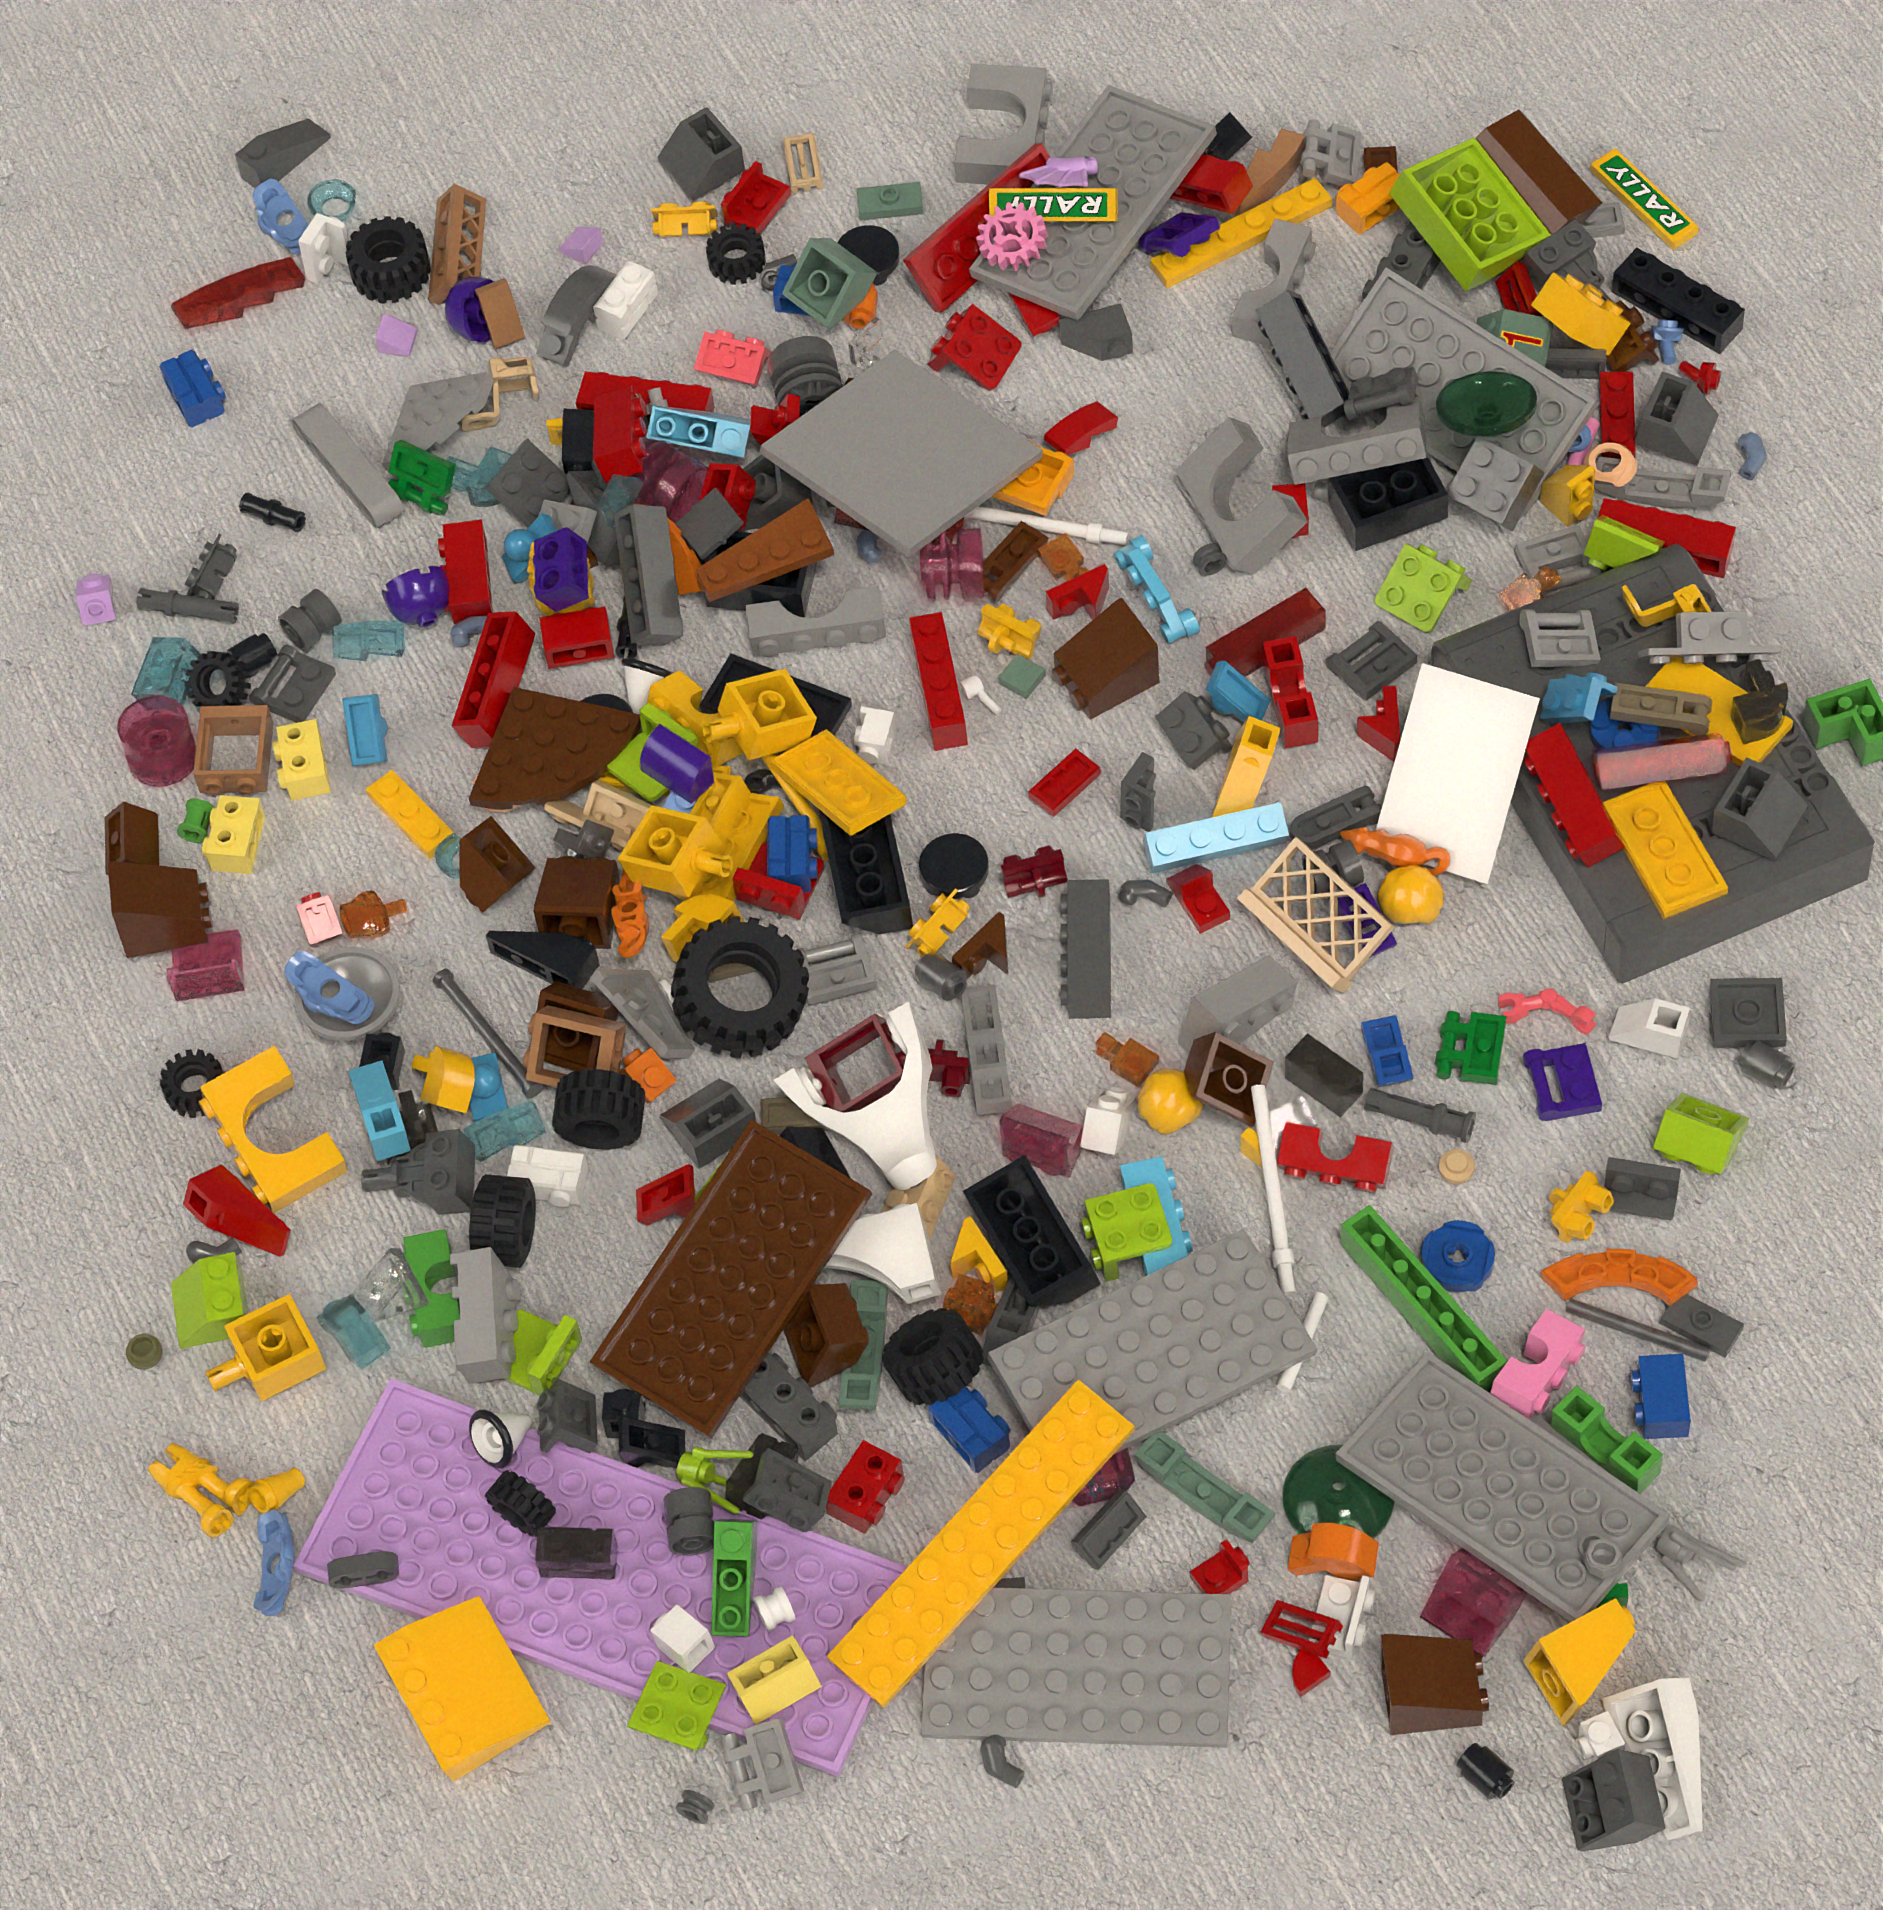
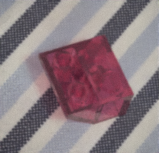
(1043, 1138)
(1472, 1602)

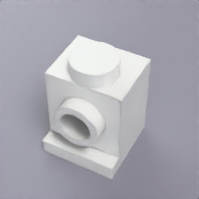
(875, 735)
(1597, 1738)

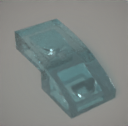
(360, 639)
(504, 1128)

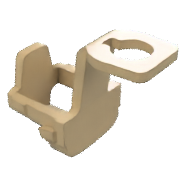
(500, 370)

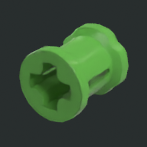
(195, 821)

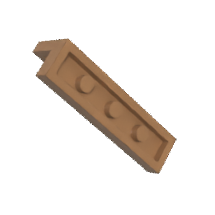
(450, 240)

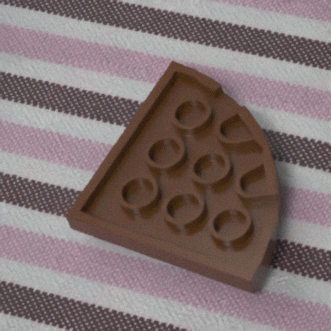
(549, 749)

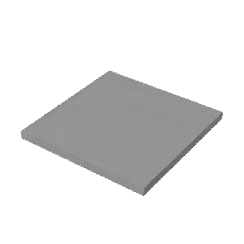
(901, 453)

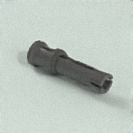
(1436, 1117)

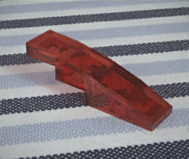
(230, 295)

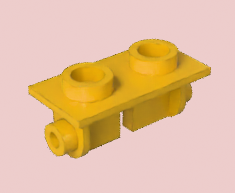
(697, 216)
(946, 913)

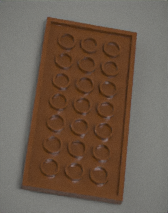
(731, 1278)

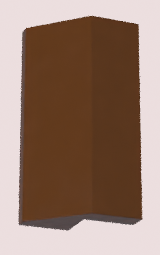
(1538, 172)

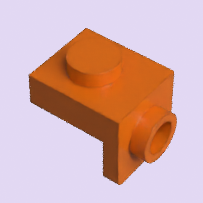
(648, 1071)

